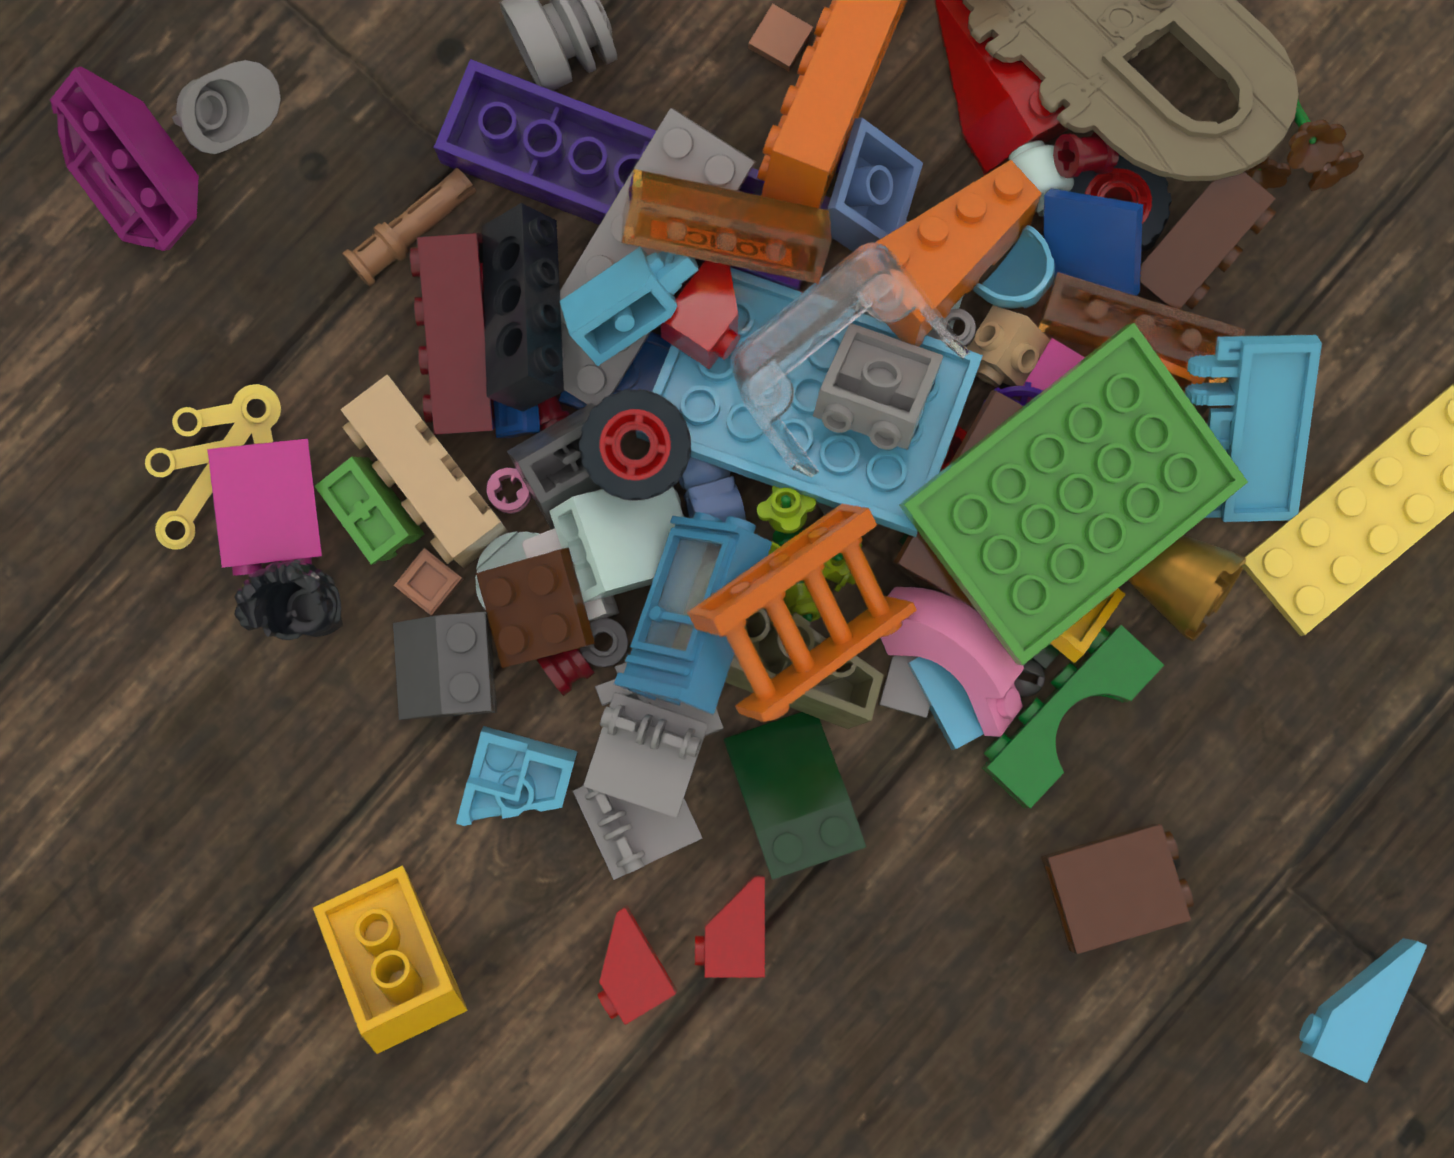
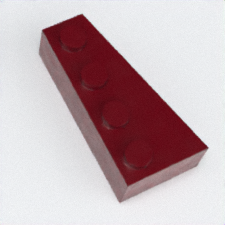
(453, 331)

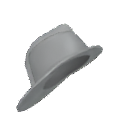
(227, 106)

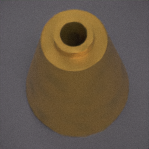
(1189, 582)

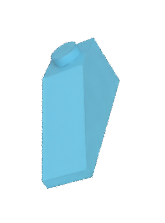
(1359, 1016)

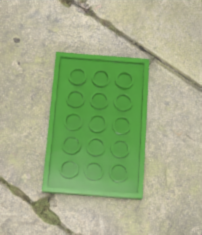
(1074, 494)

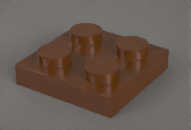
(535, 607)

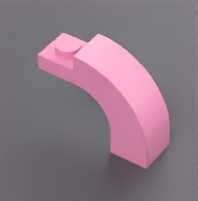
(966, 647)

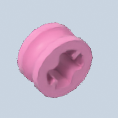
(494, 486)

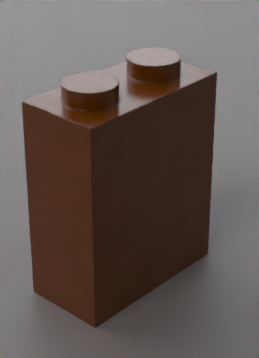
(1118, 887)

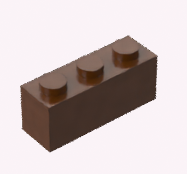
(1206, 239)

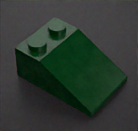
(794, 794)

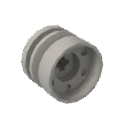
(557, 32)

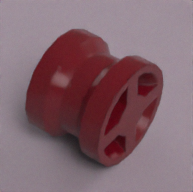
(566, 669)

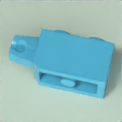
(625, 301)

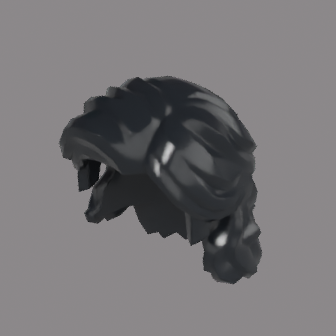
(289, 601)

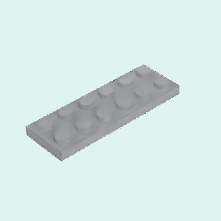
(678, 151)

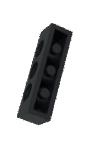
(522, 308)

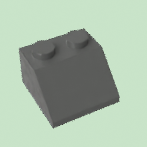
(444, 666)

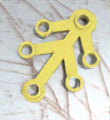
(243, 427)

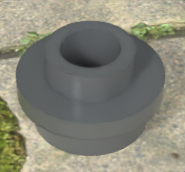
(618, 648)

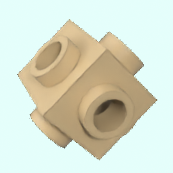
(1008, 346)

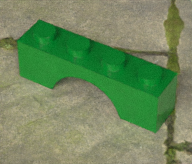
(1028, 760)

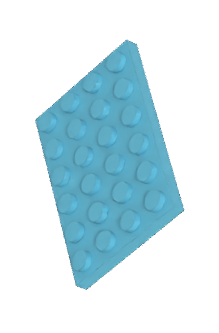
(848, 462)

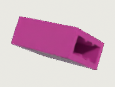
(264, 504)

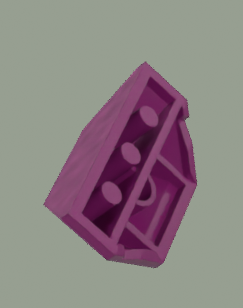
(125, 161)

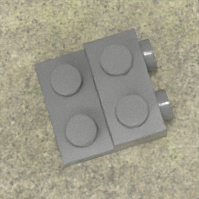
(877, 387)

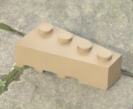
(423, 471)

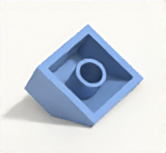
(871, 187)

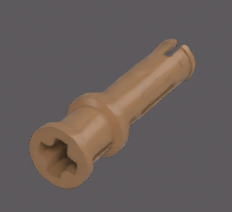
(393, 239)

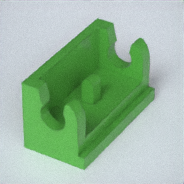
(368, 509)

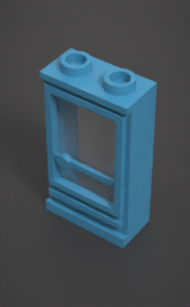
(667, 652)

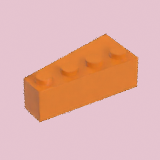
(960, 240)

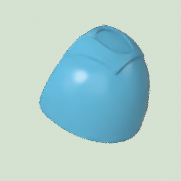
(1022, 274)

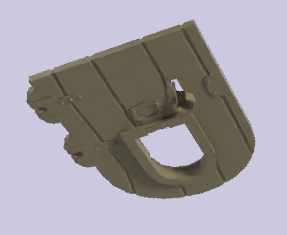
(1083, 65)

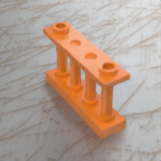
(765, 587)

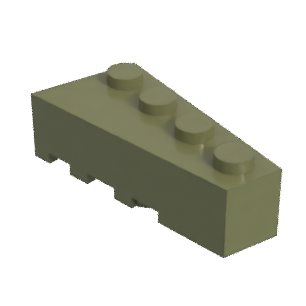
(841, 698)

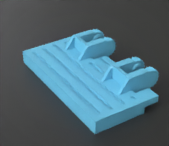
(1268, 418)

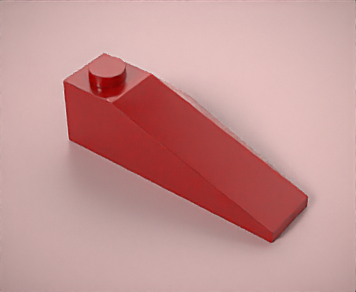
(994, 98)

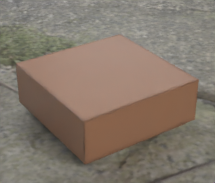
(780, 37)
(428, 582)

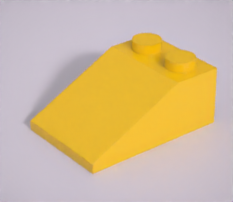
(389, 960)

